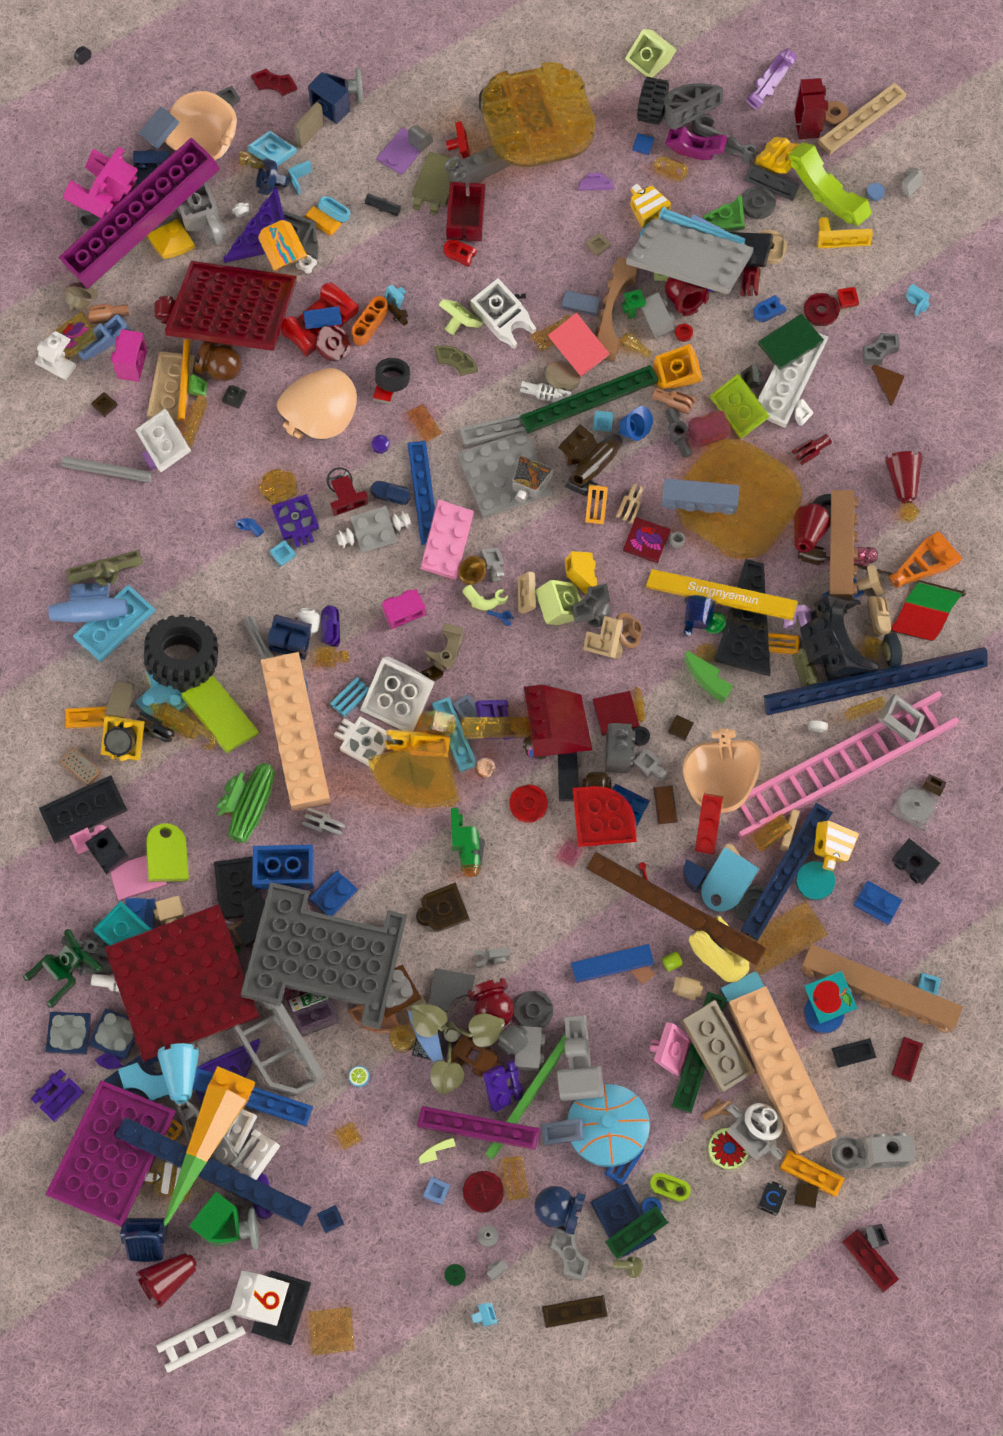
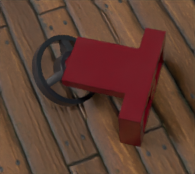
(345, 492)

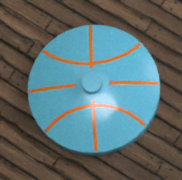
(612, 1126)

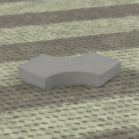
(574, 1263)

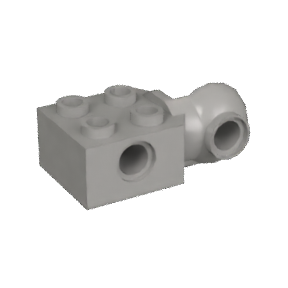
(201, 213)
(872, 1151)

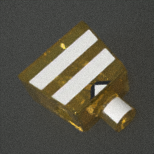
(165, 1180)

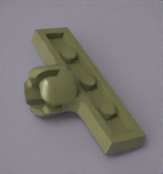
(106, 569)

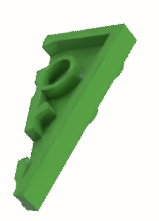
(729, 216)

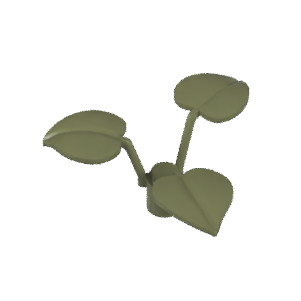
(430, 1018)

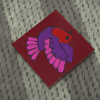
(646, 540)

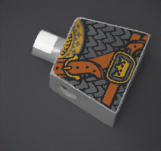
(530, 478)

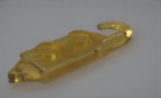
(182, 723)

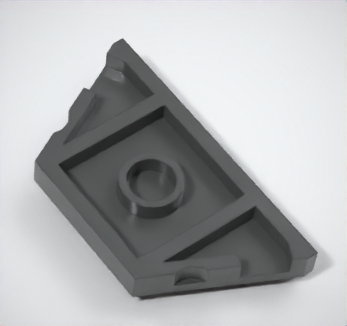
(305, 231)

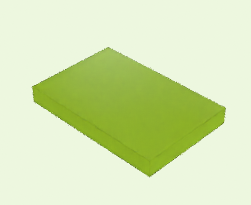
(740, 406)

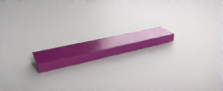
(478, 1127)

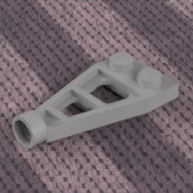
(224, 1152)

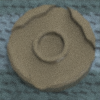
(562, 375)

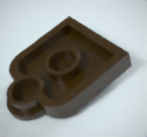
(442, 909)

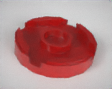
(528, 809)

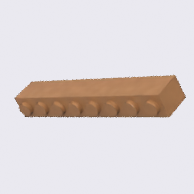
(884, 989)

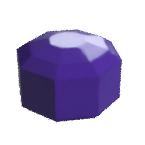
(380, 444)

